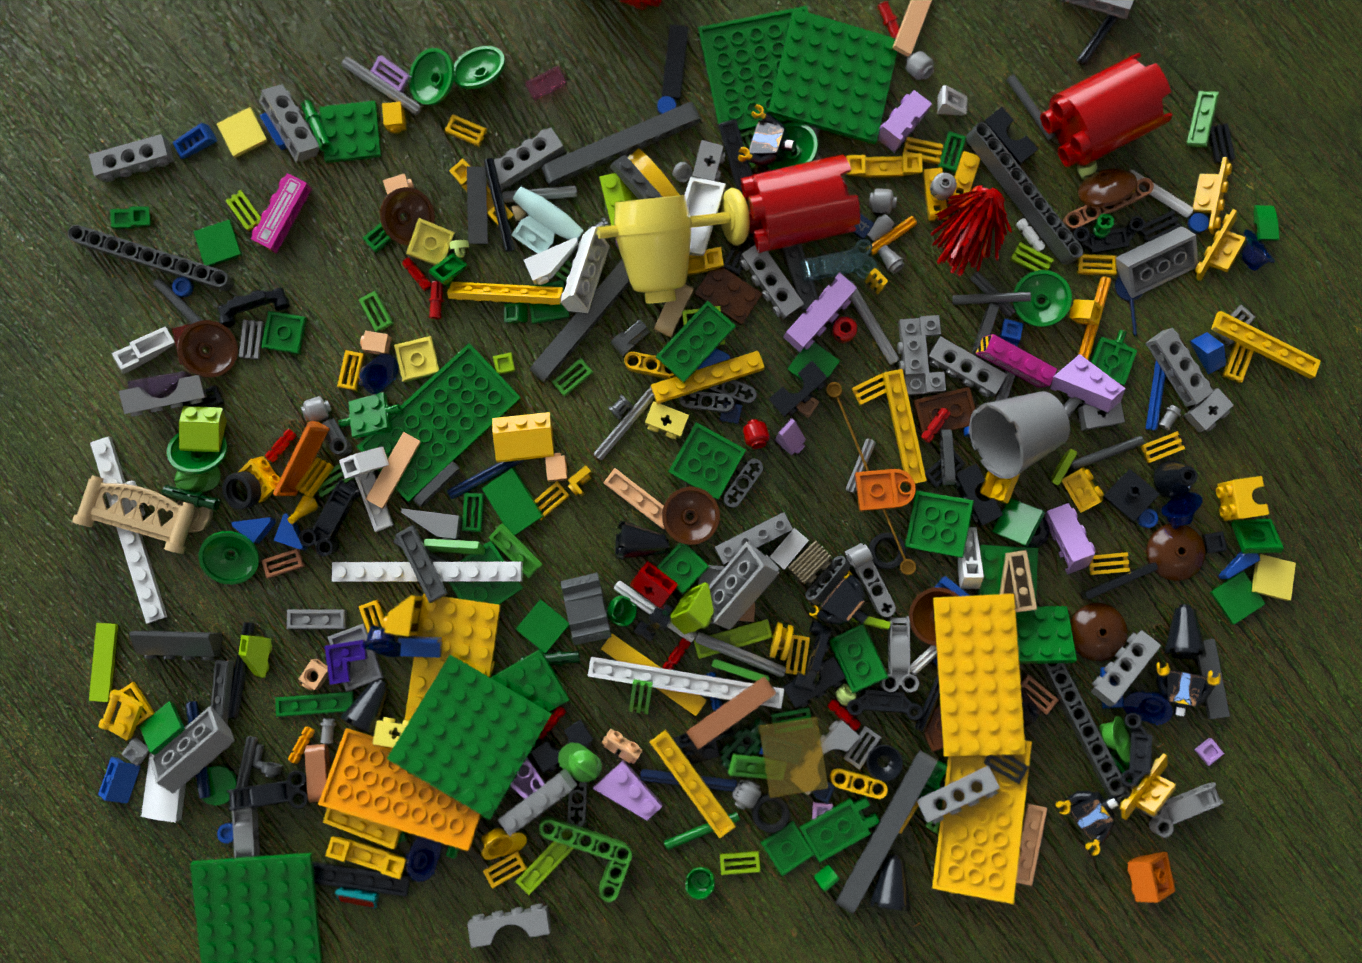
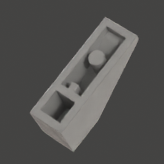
(439, 524)

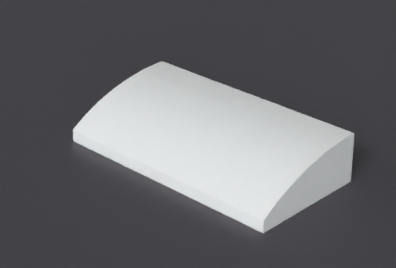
(702, 198)
(161, 803)

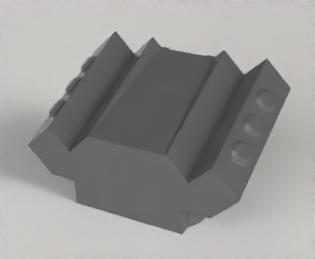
(586, 608)

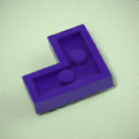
(338, 659)

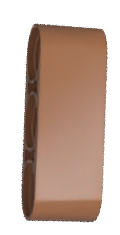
(317, 770)

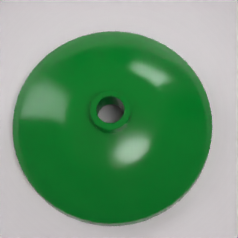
(479, 67)
(431, 76)
(806, 146)
(1046, 286)
(189, 461)
(226, 566)

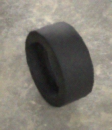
(230, 492)
(889, 565)
(771, 827)

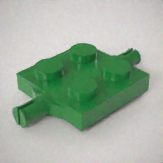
(1114, 357)
(369, 415)

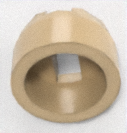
(518, 212)

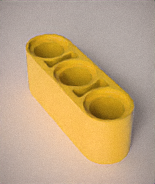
(641, 367)
(867, 787)

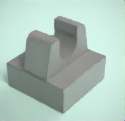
(136, 751)

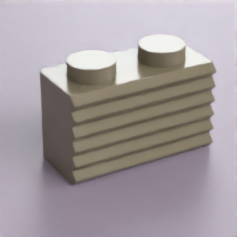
(810, 562)

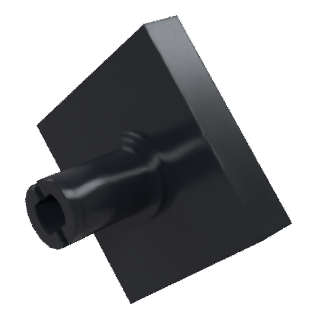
(1131, 495)

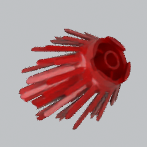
(978, 213)

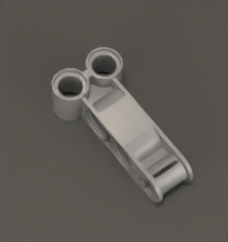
(860, 559)
(899, 655)
(1184, 807)
(246, 833)

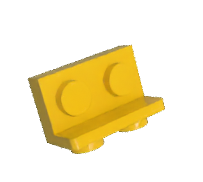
(264, 473)
(582, 477)
(998, 488)
(1082, 489)

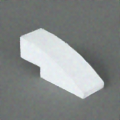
(143, 350)

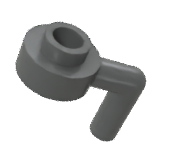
(269, 768)

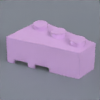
(903, 120)
(1088, 383)
(1070, 537)
(629, 791)

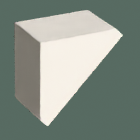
(951, 102)

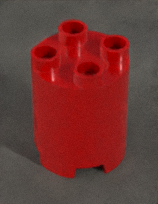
(1107, 110)
(800, 203)

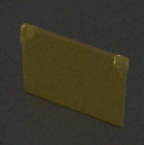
(793, 757)

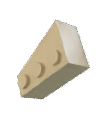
(1018, 581)

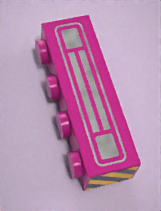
(281, 213)
(1016, 361)

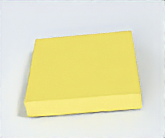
(242, 132)
(429, 242)
(417, 359)
(1273, 577)

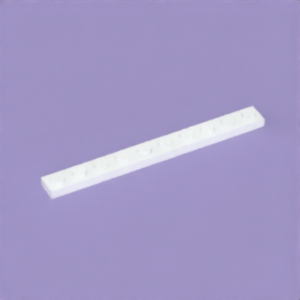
(132, 542)
(447, 571)
(674, 680)

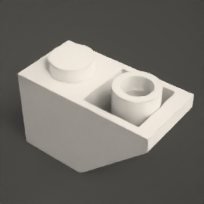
(364, 462)

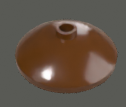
(1107, 187)
(413, 206)
(217, 339)
(704, 512)
(1164, 548)
(922, 613)
(1086, 627)

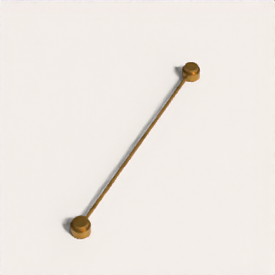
(834, 390)

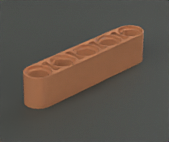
(1082, 218)
(731, 712)

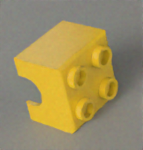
(1237, 499)

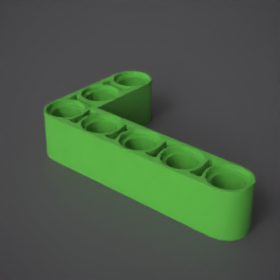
(593, 847)

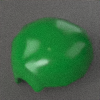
(621, 611)
(700, 883)

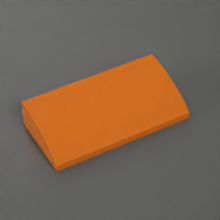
(301, 458)

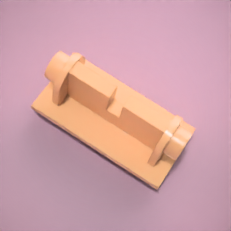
(629, 750)

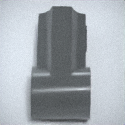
(626, 341)
(336, 437)

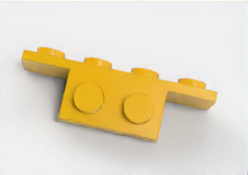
(1210, 194)
(1224, 249)
(1151, 792)

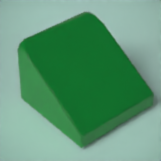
(515, 312)
(826, 877)

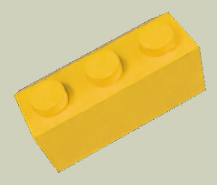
(523, 437)
(404, 617)

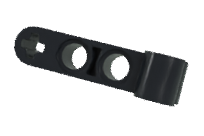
(330, 519)
(268, 794)

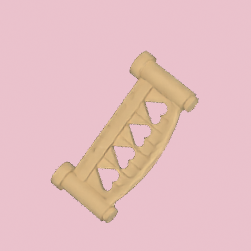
(94, 508)

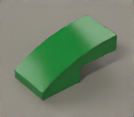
(130, 218)
(1267, 223)
(934, 780)

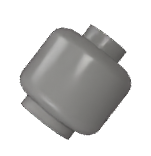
(919, 65)
(943, 186)
(882, 201)
(316, 409)
(746, 794)

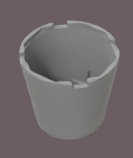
(1018, 432)

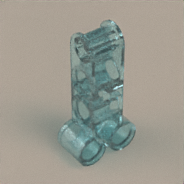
(840, 262)

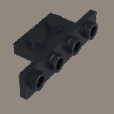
(704, 753)

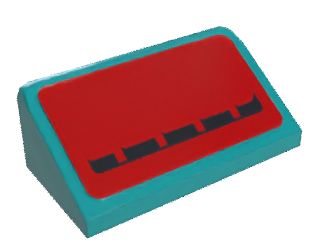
(357, 897)

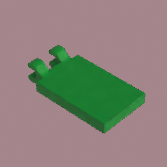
(838, 828)

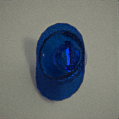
(1255, 253)
(378, 373)
(1182, 510)
(382, 642)
(1149, 706)
(423, 858)

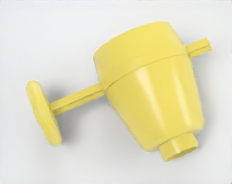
(657, 239)

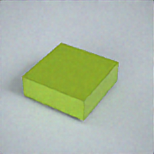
(504, 363)

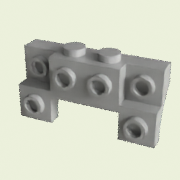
(915, 357)

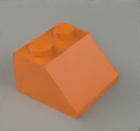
(1151, 877)

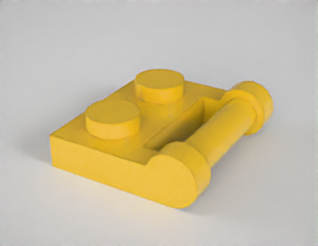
(127, 715)

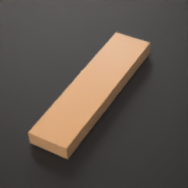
(911, 26)
(391, 474)
(635, 496)
(1030, 842)

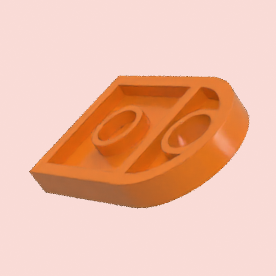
(882, 489)

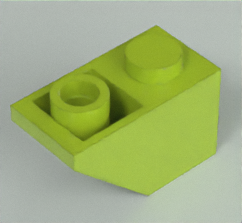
(255, 653)

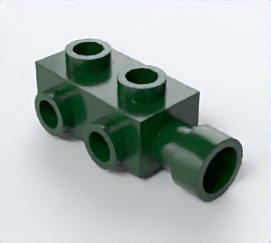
(738, 745)

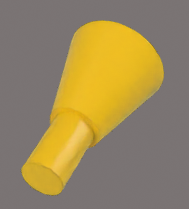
(305, 506)

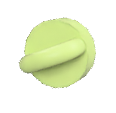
(1087, 170)
(459, 244)
(844, 694)

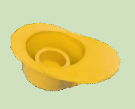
(499, 843)

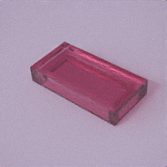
(545, 83)

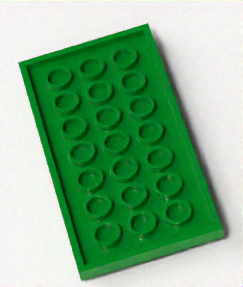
(446, 417)

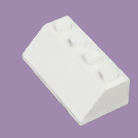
(585, 272)

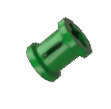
(1102, 224)

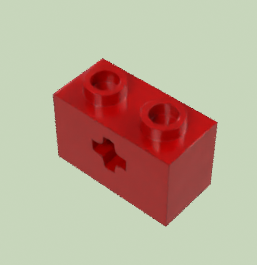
(653, 584)

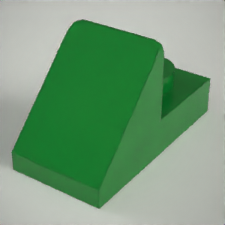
(448, 269)

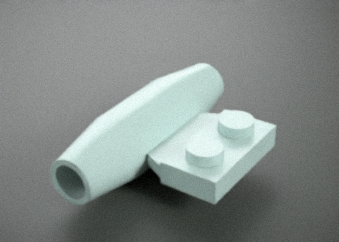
(543, 222)

